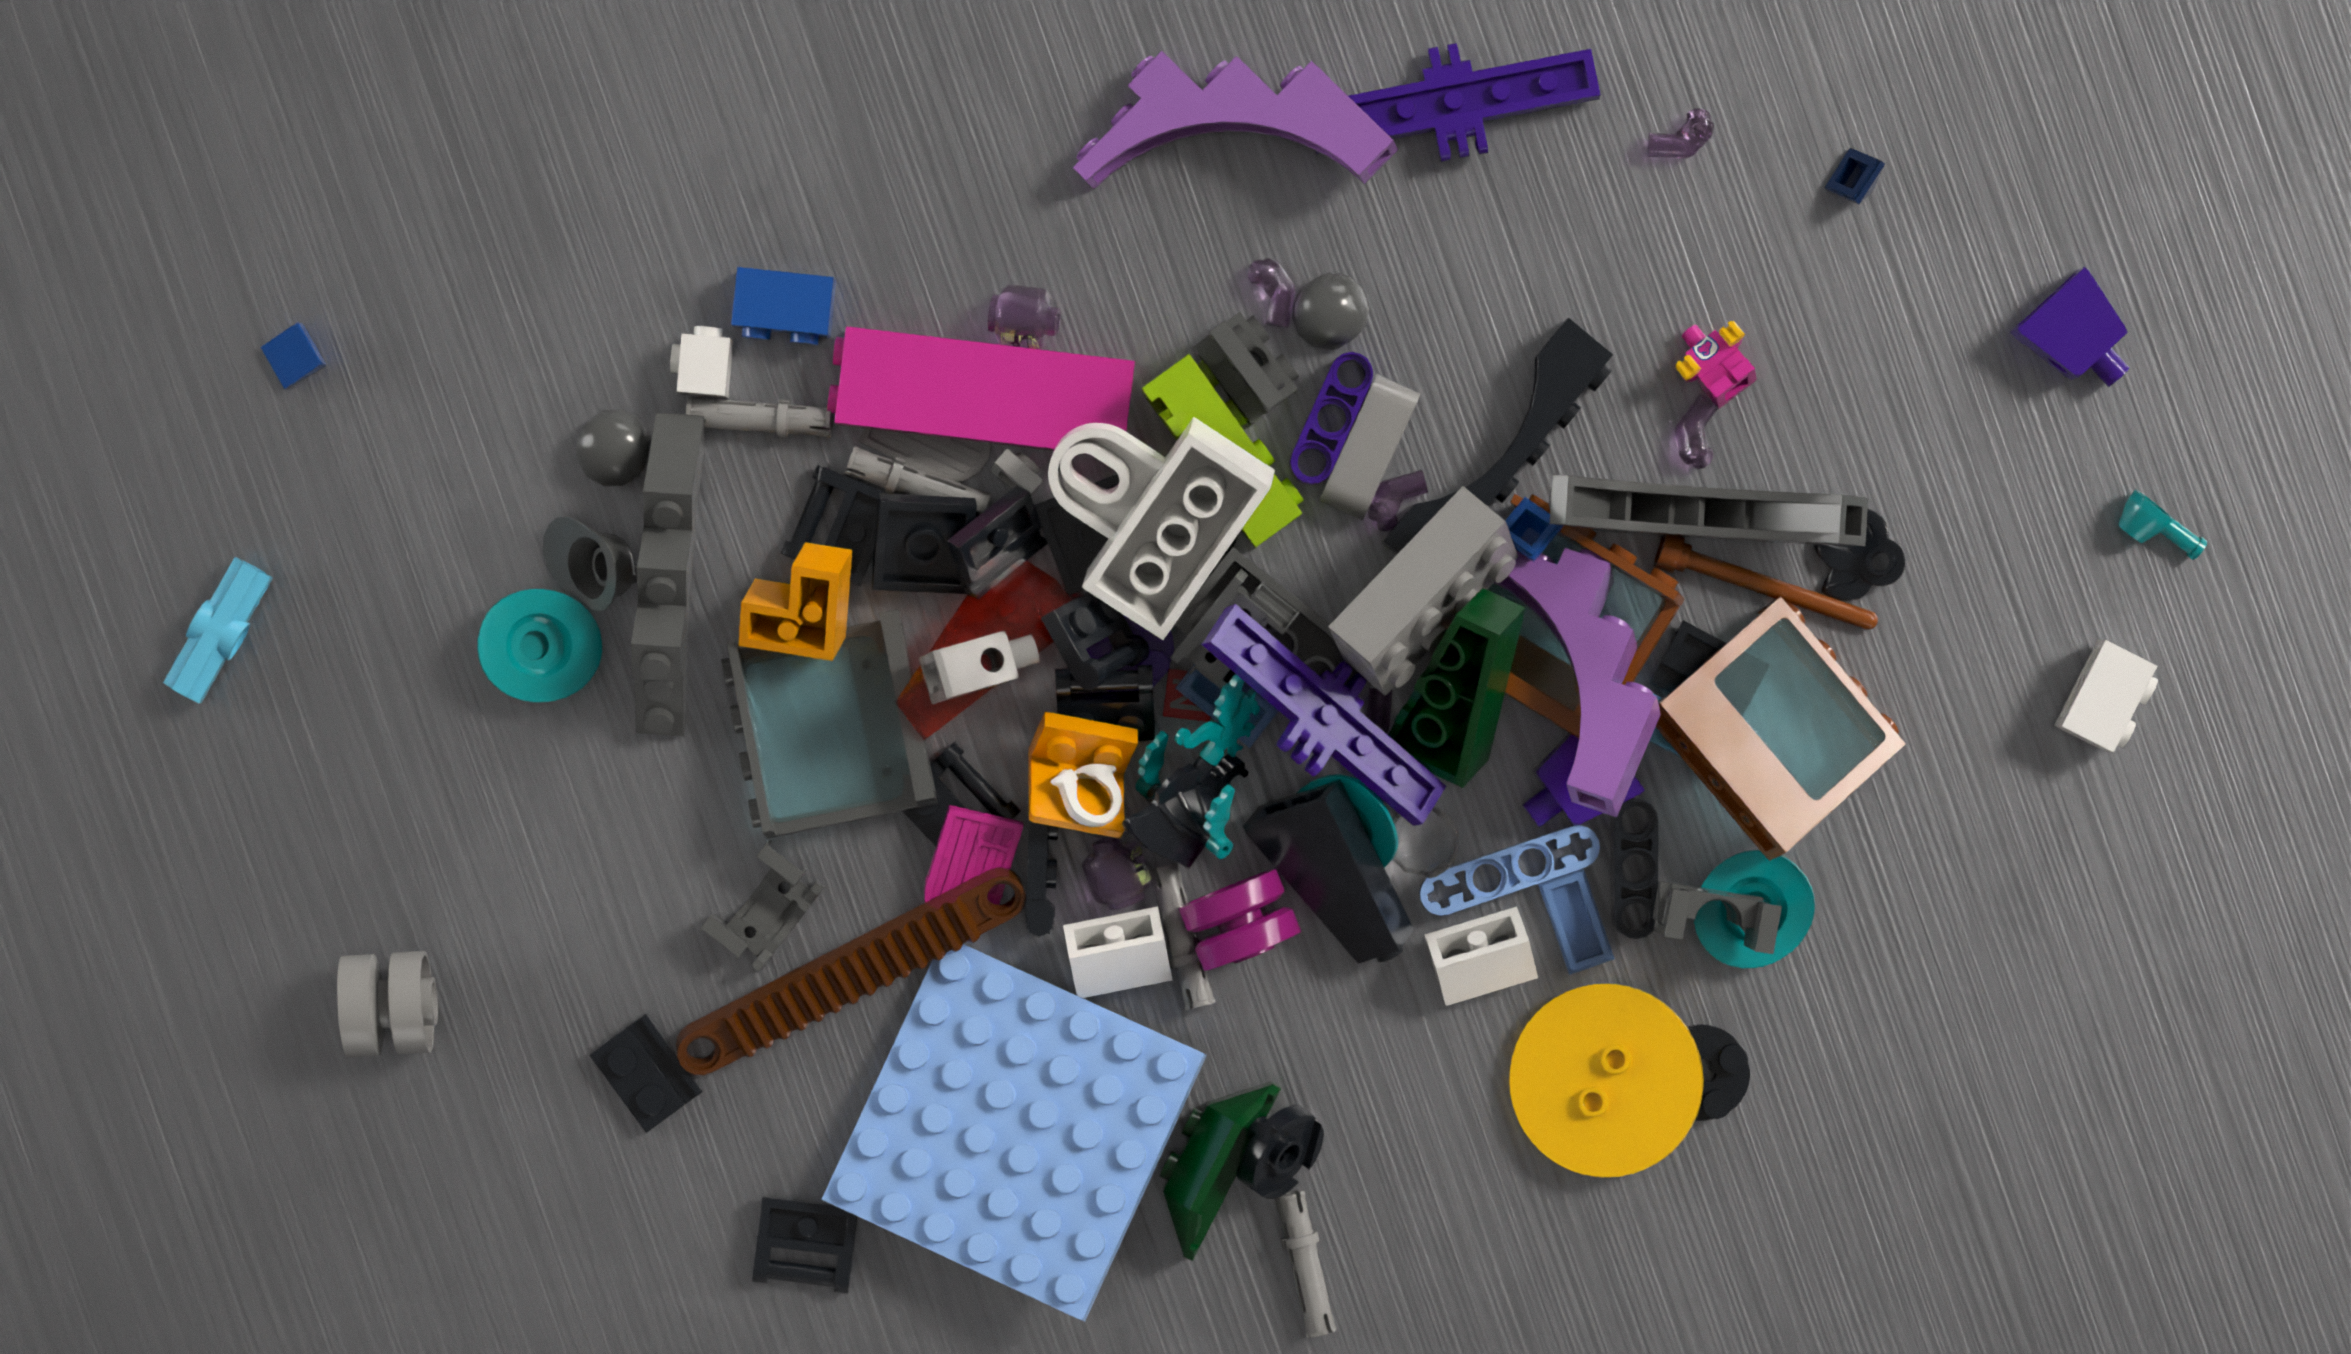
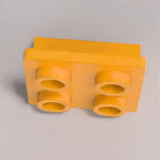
(1069, 744)

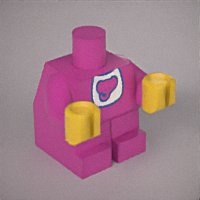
(1717, 363)

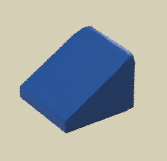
(293, 355)

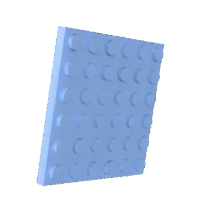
(1014, 1128)

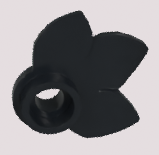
(1853, 567)

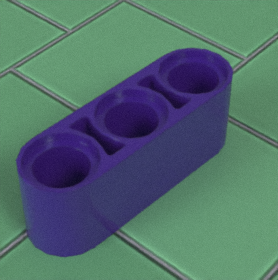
(1331, 394)

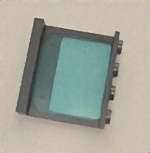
(828, 733)

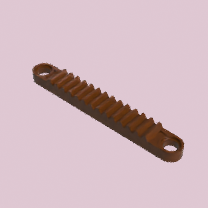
(850, 971)

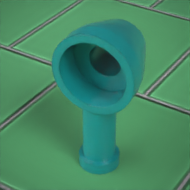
(2145, 519)

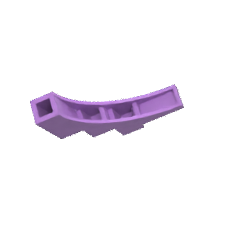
(1236, 100)
(1614, 716)

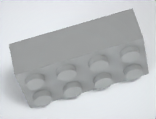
(1422, 591)

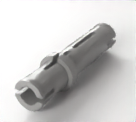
(762, 417)
(908, 480)
(1189, 971)
(1303, 1254)

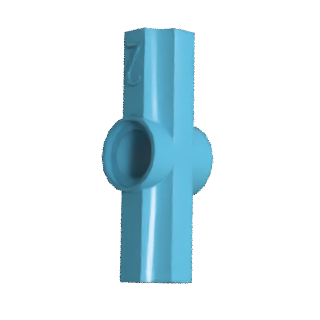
(217, 630)

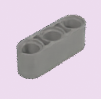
(1369, 447)

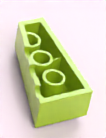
(1189, 392)

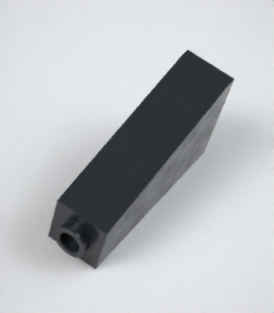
(1334, 868)

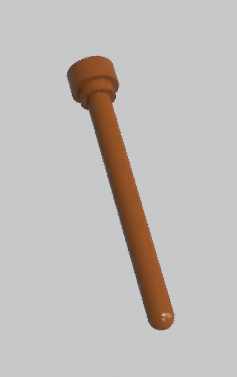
(1677, 555)

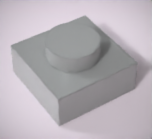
(1017, 470)

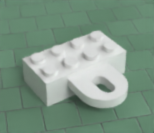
(1164, 517)

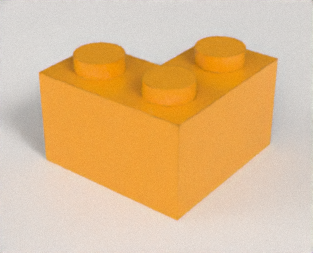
(801, 616)

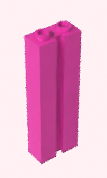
(974, 389)

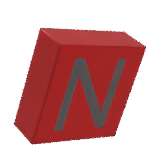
(1176, 704)

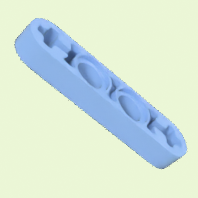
(1510, 874)

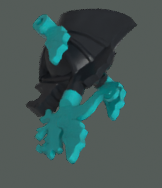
(1196, 800)

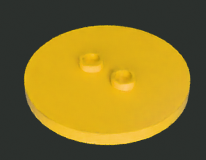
(1606, 1080)

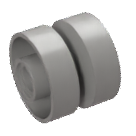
(402, 1002)

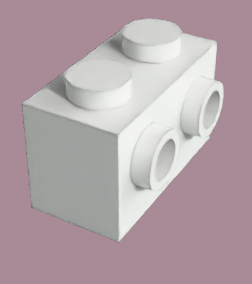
(2107, 697)
(1117, 953)
(1481, 956)

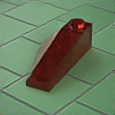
(1010, 607)

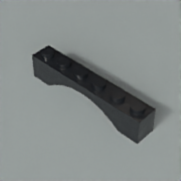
(1561, 374)

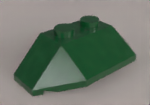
(1210, 1160)

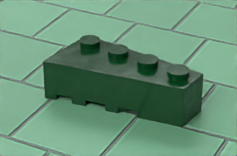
(1461, 693)

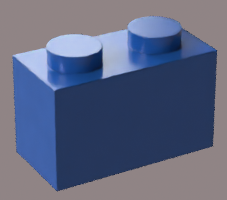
(783, 304)

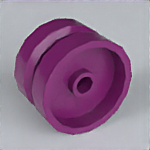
(1242, 925)

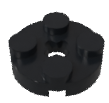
(1730, 1071)
(1279, 1150)

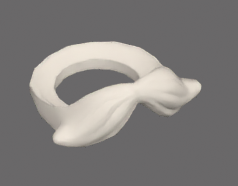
(1067, 786)

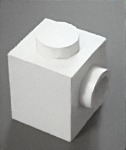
(703, 363)

